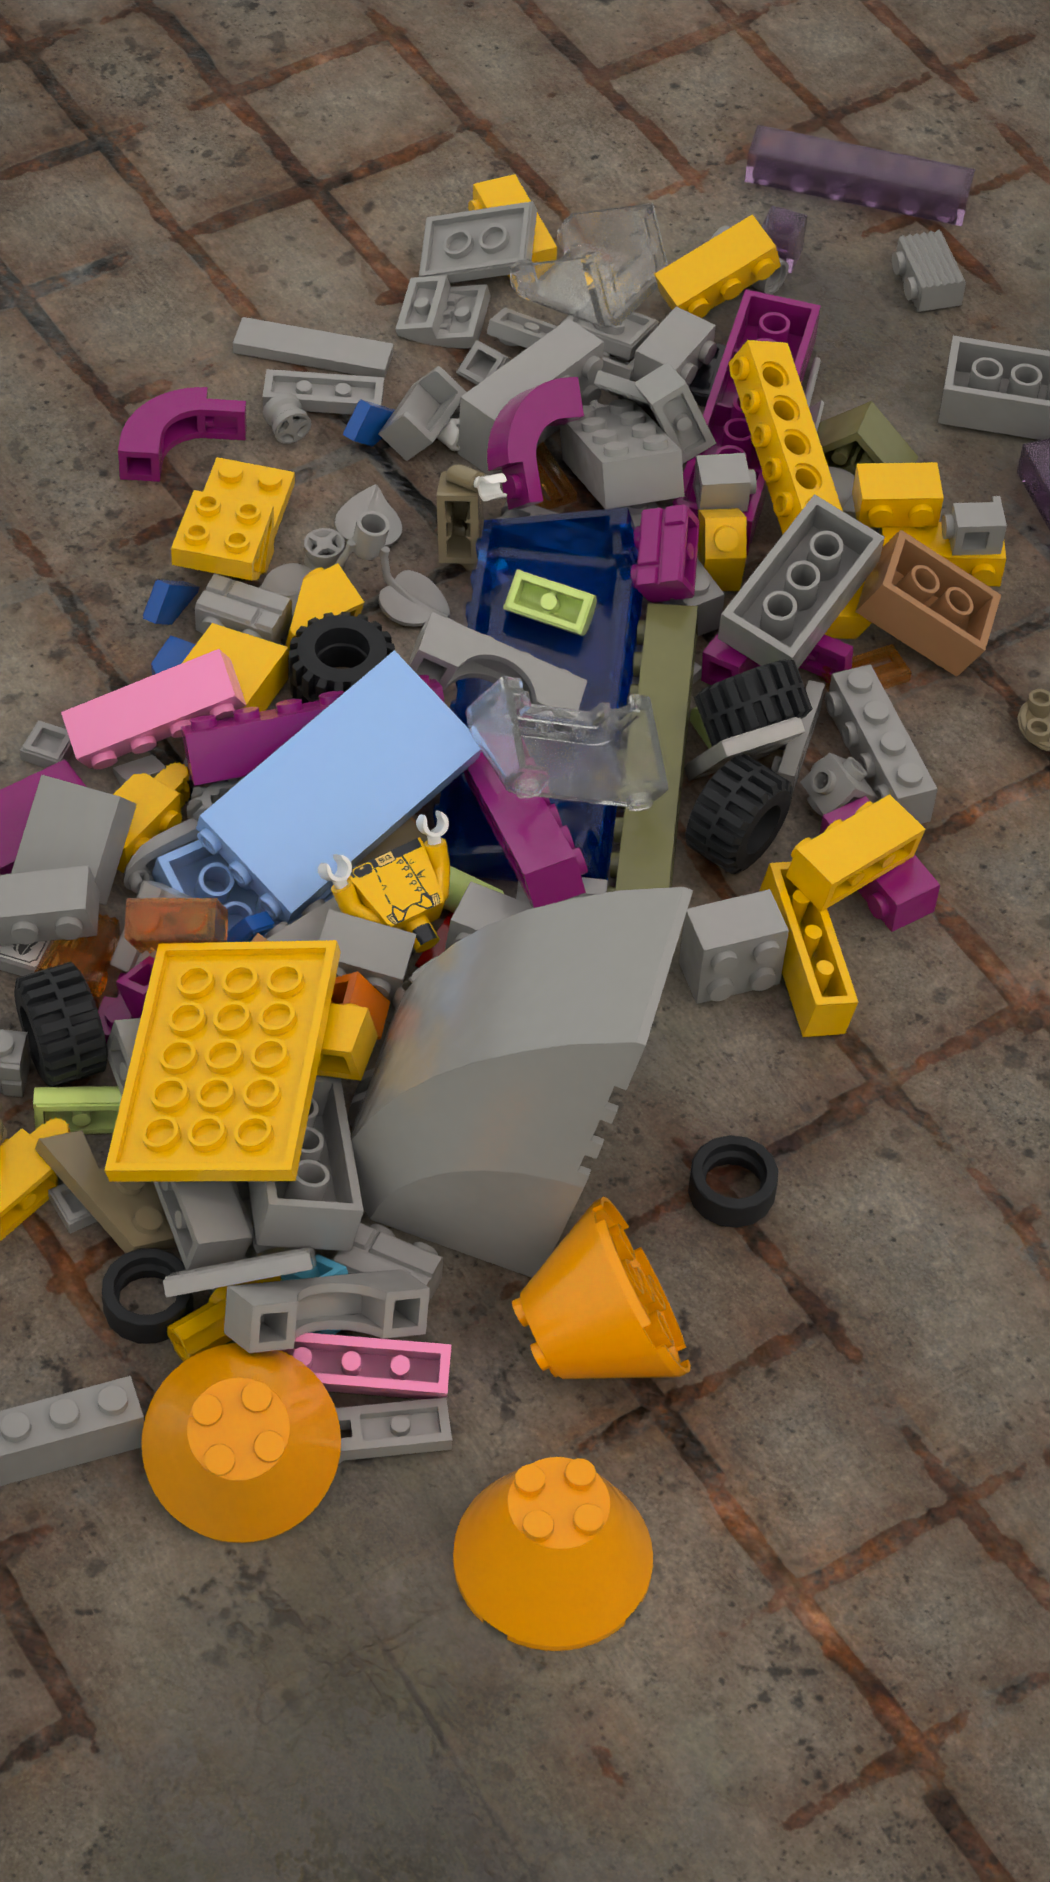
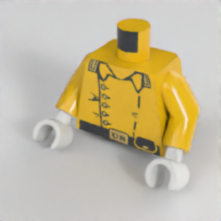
(400, 886)

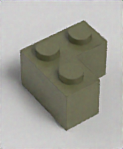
(862, 437)

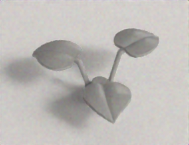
(369, 529)

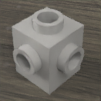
(836, 783)

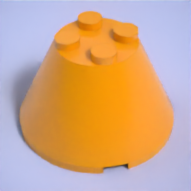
(600, 1306)
(241, 1443)
(553, 1555)

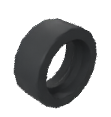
(740, 1152)
(131, 1267)

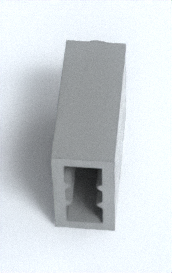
(74, 829)

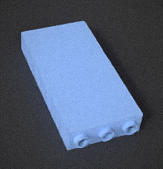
(338, 787)

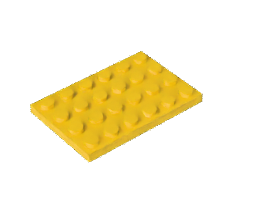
(224, 1062)

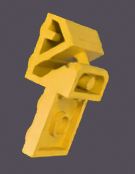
(233, 520)

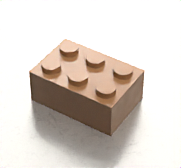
(929, 603)

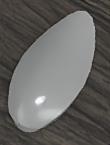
(143, 861)

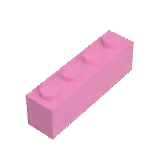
(152, 709)
(376, 1365)

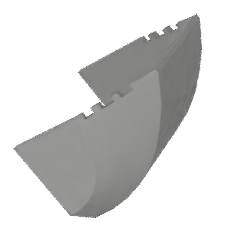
(507, 1069)

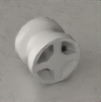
(286, 418)
(323, 548)

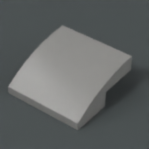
(441, 313)

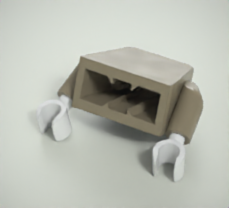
(461, 512)

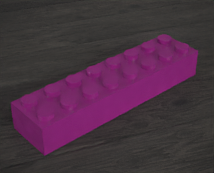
(758, 319)

